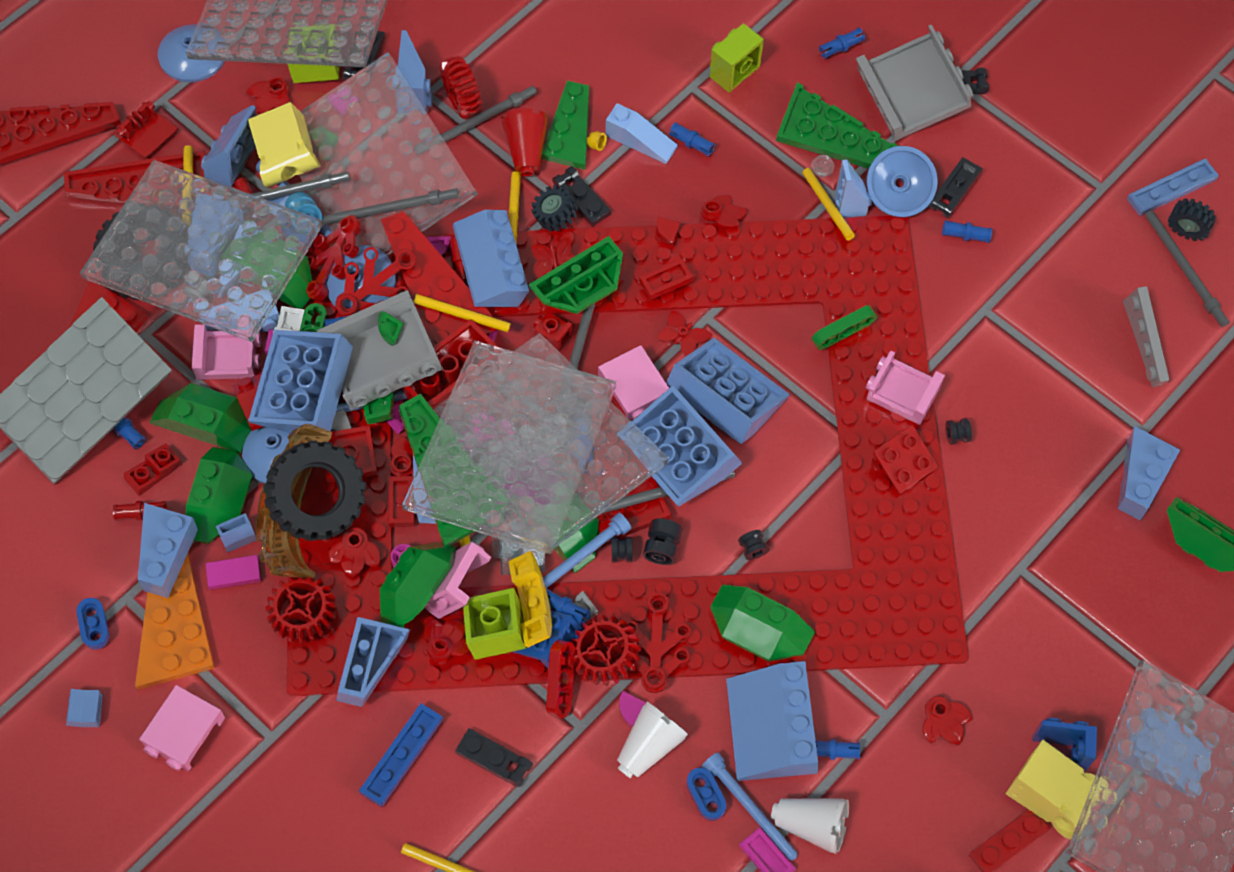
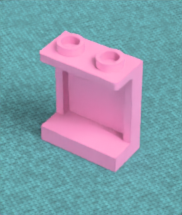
(223, 355)
(636, 381)
(903, 388)
(448, 595)
(180, 728)

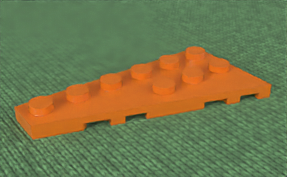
(173, 635)

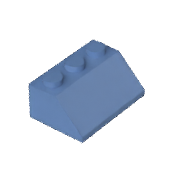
(231, 149)

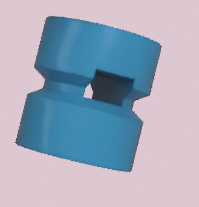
(303, 203)

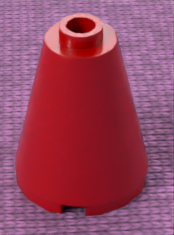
(525, 138)

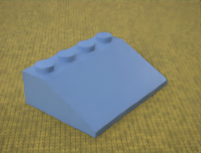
(301, 380)
(726, 390)
(694, 450)
(772, 723)

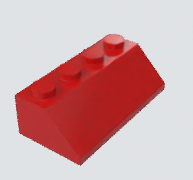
(452, 355)

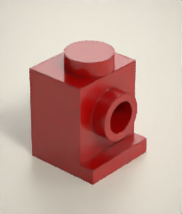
(557, 334)

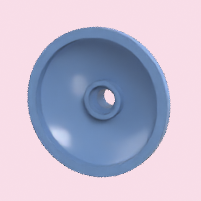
(174, 59)
(917, 176)
(337, 286)
(259, 453)

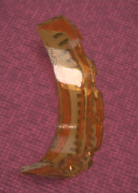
(279, 548)

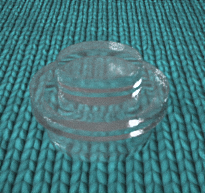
(822, 166)

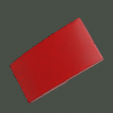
(152, 470)

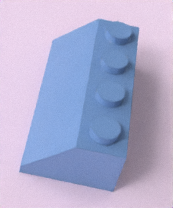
(491, 259)

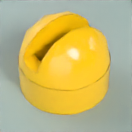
(597, 140)

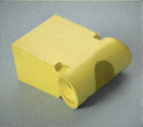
(282, 144)
(1052, 788)

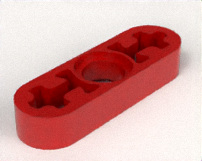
(560, 703)

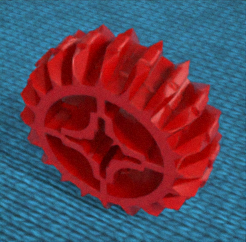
(461, 87)
(285, 622)
(594, 653)

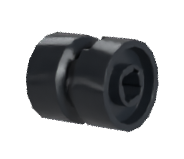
(663, 539)

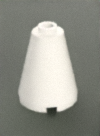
(649, 741)
(814, 820)

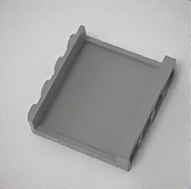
(915, 84)
(374, 364)

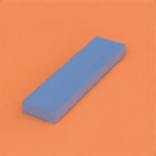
(1172, 187)

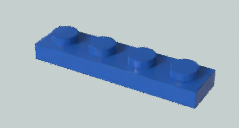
(401, 755)

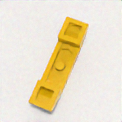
(533, 599)

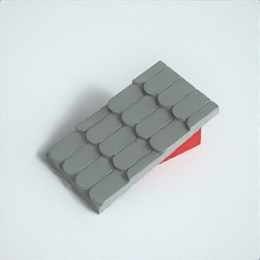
(79, 390)

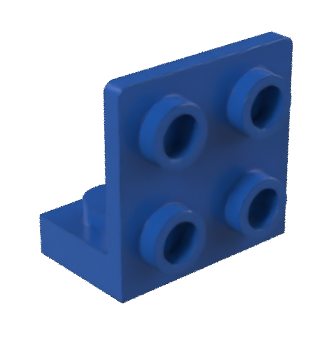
(563, 629)
(1072, 734)

